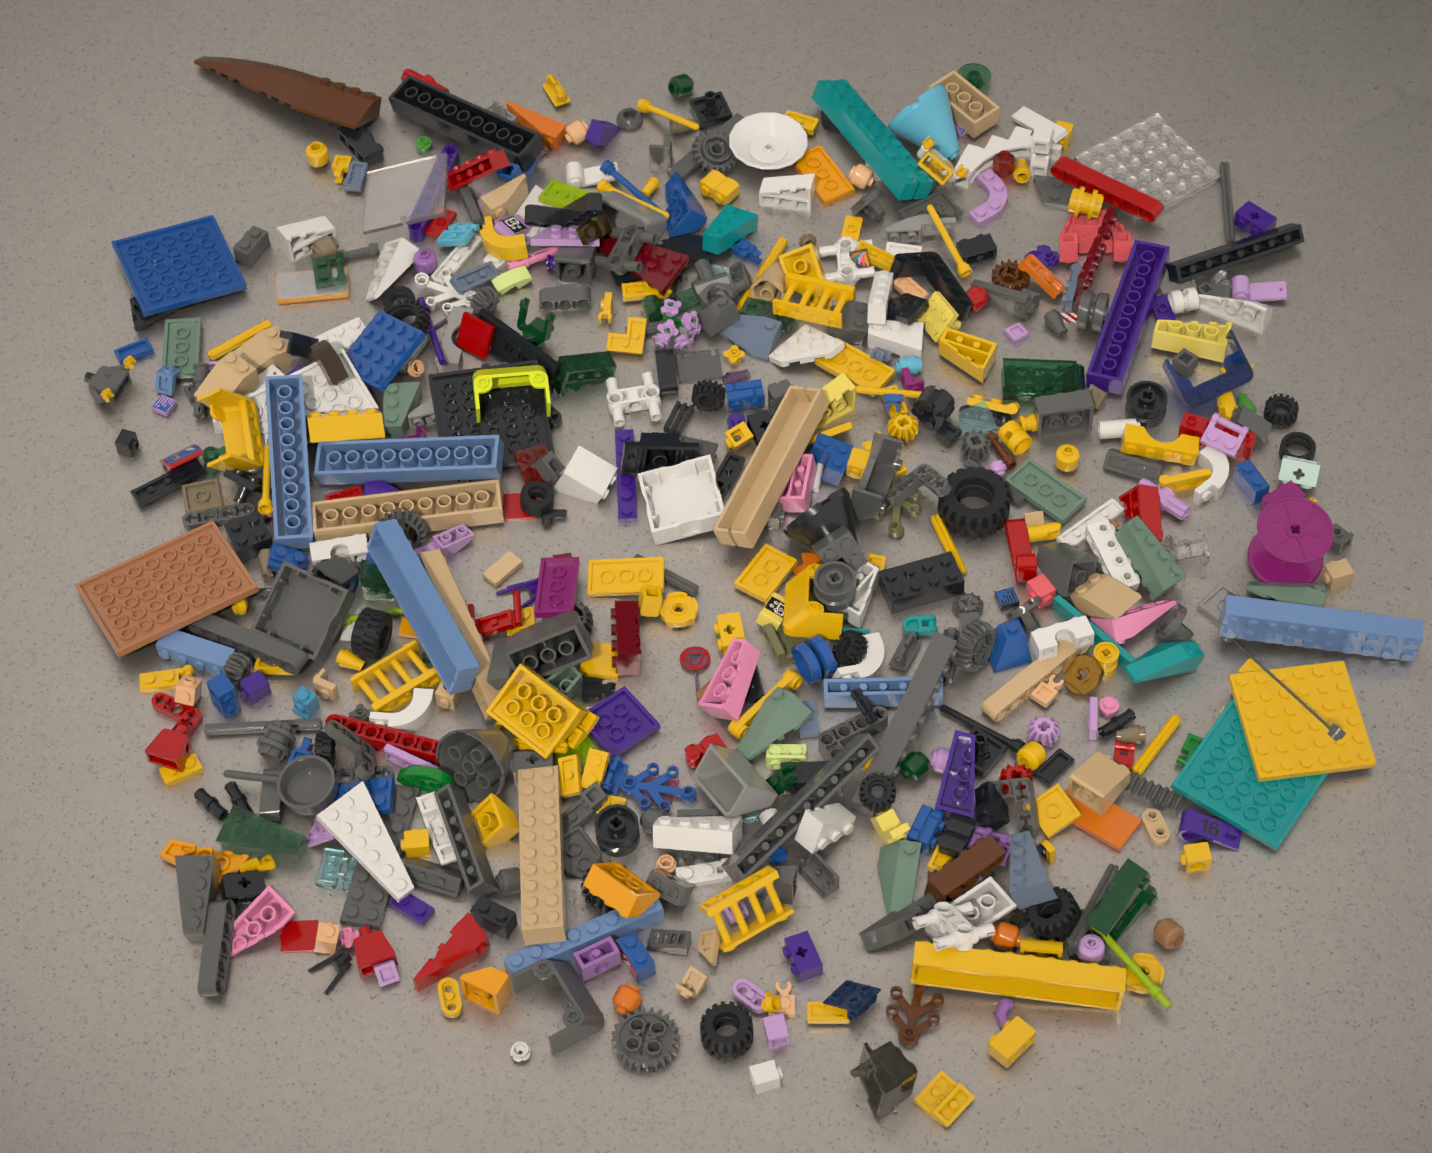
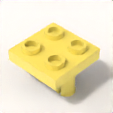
(939, 316)

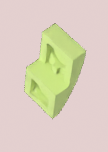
(516, 277)

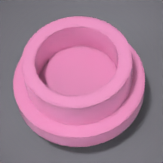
(1109, 705)

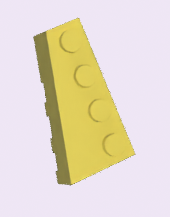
(1203, 340)
(841, 399)

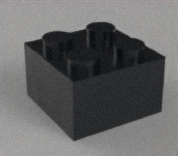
(248, 536)

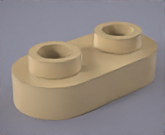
(1155, 825)

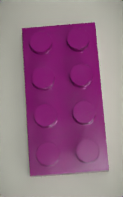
(556, 586)

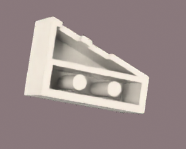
(298, 238)

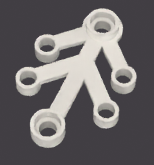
(448, 292)

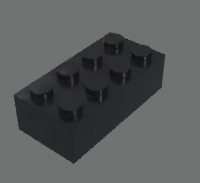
(921, 582)

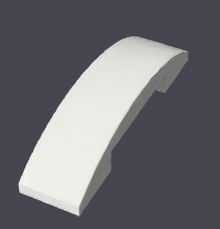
(437, 830)

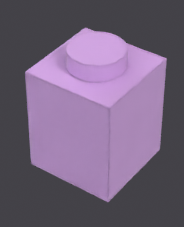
(775, 1031)

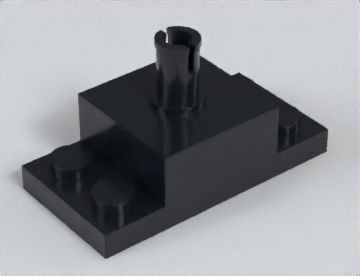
(655, 451)

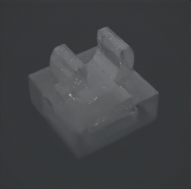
(1220, 279)

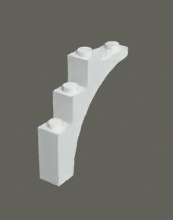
(981, 159)

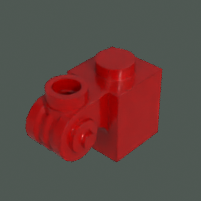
(695, 753)

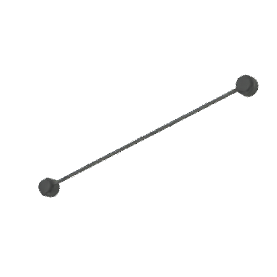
(1335, 731)

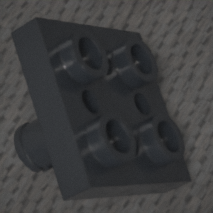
(708, 106)
(246, 484)
(993, 751)

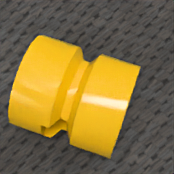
(1014, 437)
(1107, 655)

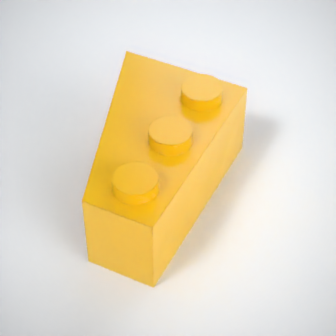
(968, 352)

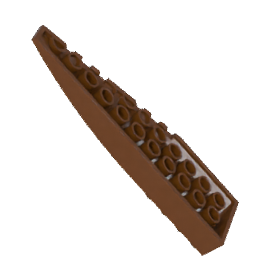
(301, 90)

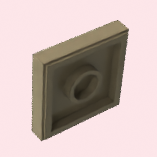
(202, 495)

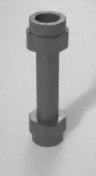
(372, 249)

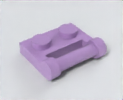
(1221, 440)

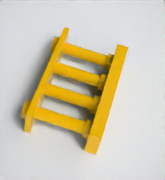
(818, 288)
(397, 696)
(731, 897)

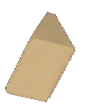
(1034, 518)

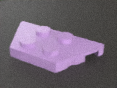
(559, 236)

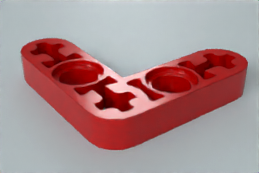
(182, 717)

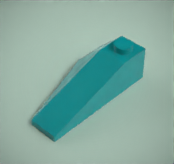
(1166, 660)

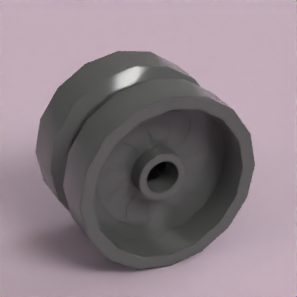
(1092, 311)
(834, 585)

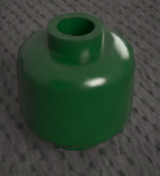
(680, 85)
(914, 766)

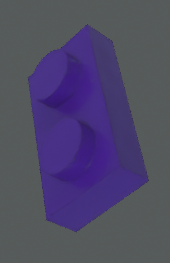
(413, 909)

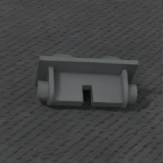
(905, 651)

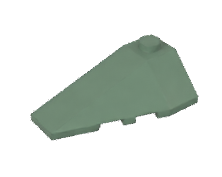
(1291, 592)
(776, 717)

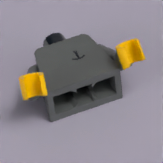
(110, 382)

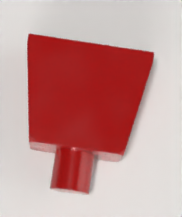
(170, 748)
(371, 950)

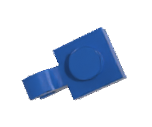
(745, 250)
(305, 749)

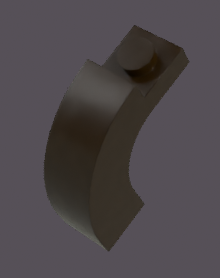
(594, 228)
(328, 361)

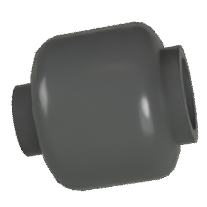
(649, 817)
(508, 881)

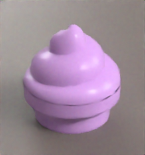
(998, 468)

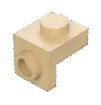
(324, 687)
(692, 983)

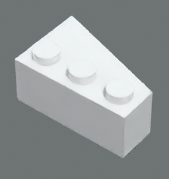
(788, 192)
(897, 338)
(865, 587)
(824, 826)

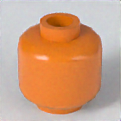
(1006, 936)
(627, 999)

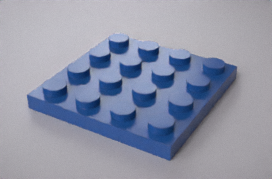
(383, 349)

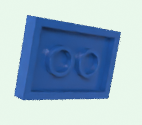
(380, 790)

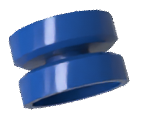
(814, 659)

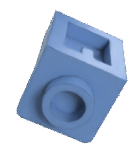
(166, 380)

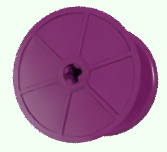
(1290, 541)

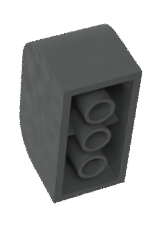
(550, 644)

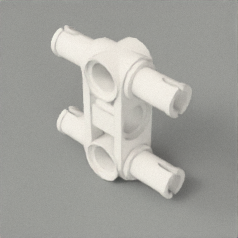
(848, 271)
(633, 399)
(953, 926)

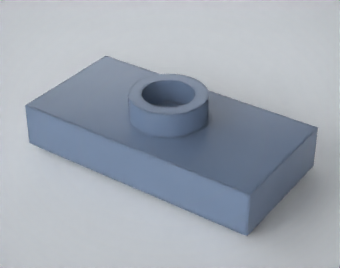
(356, 176)
(811, 726)

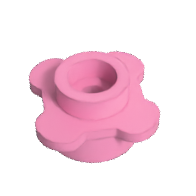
(347, 936)

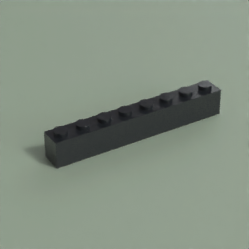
(1235, 252)

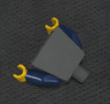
(339, 572)

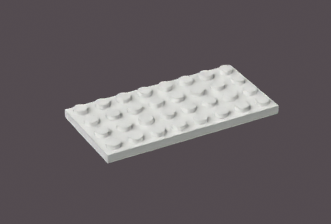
(319, 396)

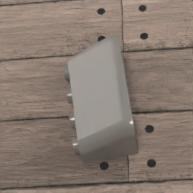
(626, 211)
(732, 782)

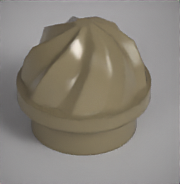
(807, 239)

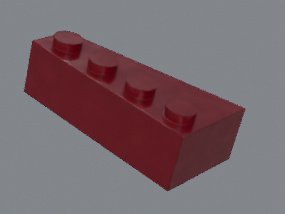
(626, 636)

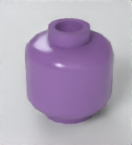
(425, 261)

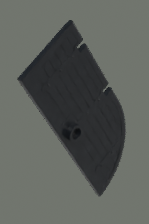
(684, 244)

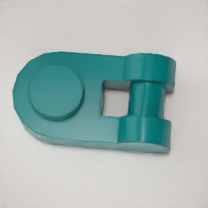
(915, 624)

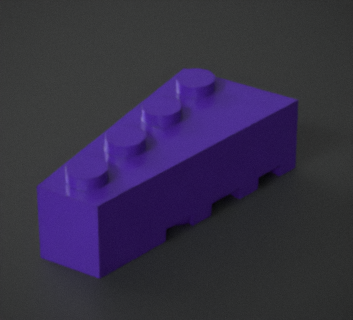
(958, 780)

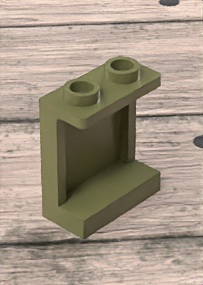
(781, 644)

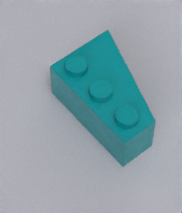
(727, 228)

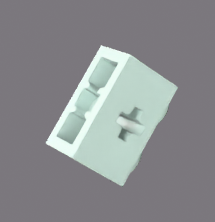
(1309, 468)

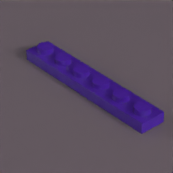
(625, 484)

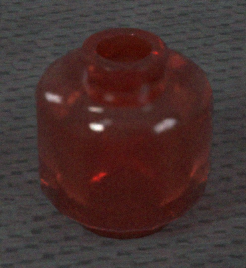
(1003, 164)

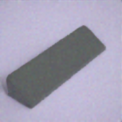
(499, 667)

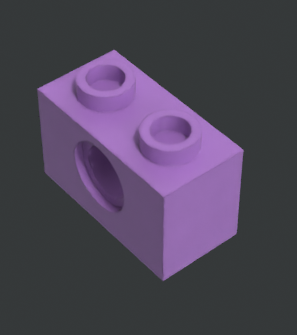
(597, 958)

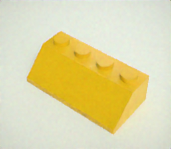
(344, 426)

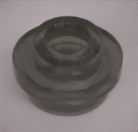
(1018, 918)

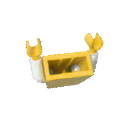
(937, 165)

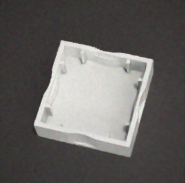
(681, 499)

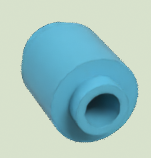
(913, 363)

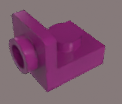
(908, 381)

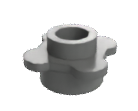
(360, 709)

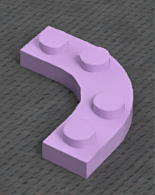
(997, 198)

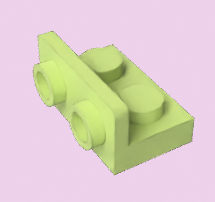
(784, 753)

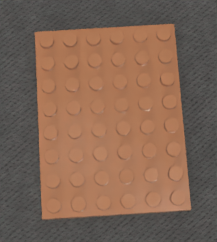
(166, 588)

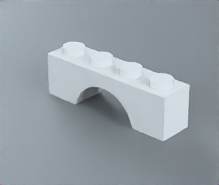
(879, 297)

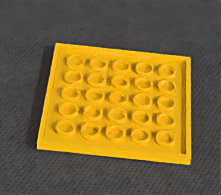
(1287, 737)

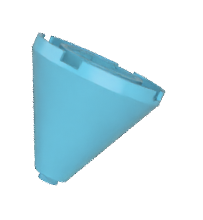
(929, 117)

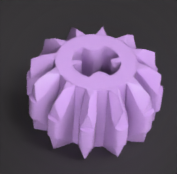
(1043, 731)

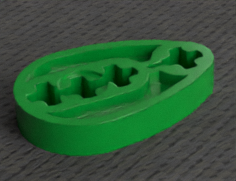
(423, 777)

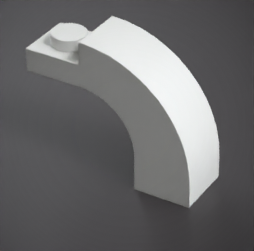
(1217, 482)
(870, 662)
(410, 718)

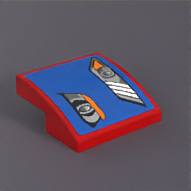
(181, 457)

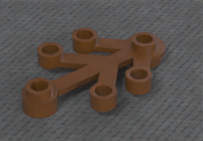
(913, 1013)

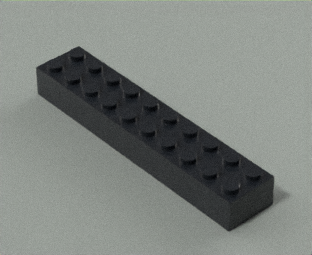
(465, 121)

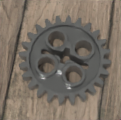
(665, 1042)

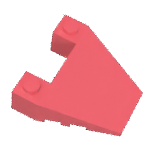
(1080, 234)

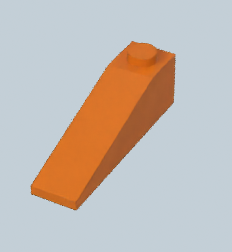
(549, 129)

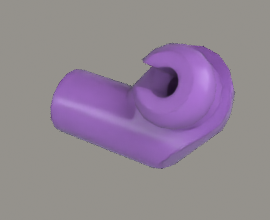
(1001, 1010)

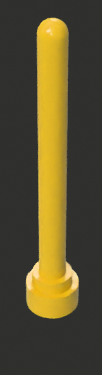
(646, 106)
(604, 186)
(963, 268)
(880, 391)
(265, 505)

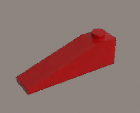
(462, 948)

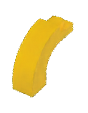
(500, 246)

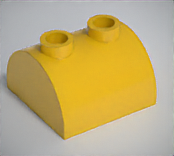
(1041, 948)

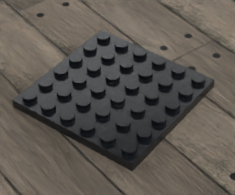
(511, 412)

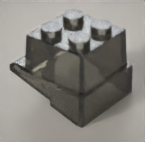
(886, 1077)

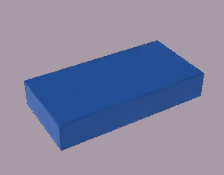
(138, 350)

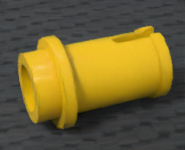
(651, 185)

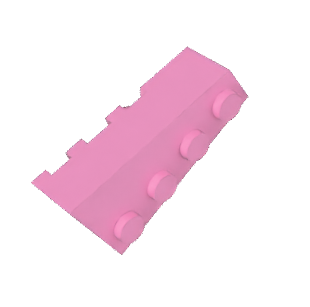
(731, 681)

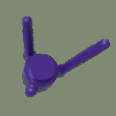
(531, 587)

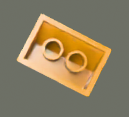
(620, 889)

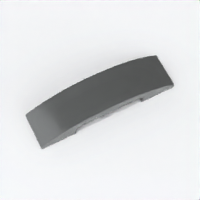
(584, 808)

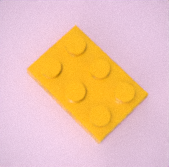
(765, 573)

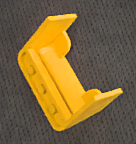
(240, 430)
(807, 617)

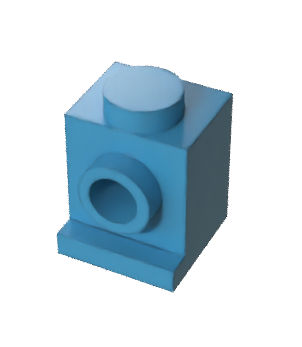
(305, 703)

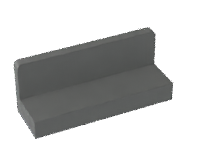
(1133, 465)
(434, 876)

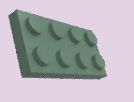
(182, 345)
(1046, 491)

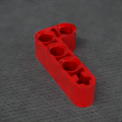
(1022, 558)

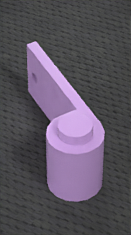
(1257, 291)

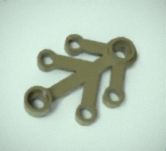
(895, 527)

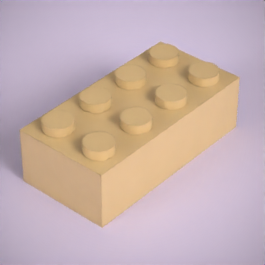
(969, 106)

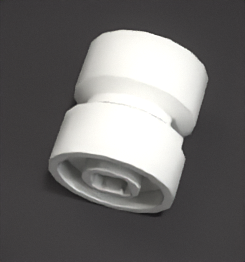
(1187, 299)

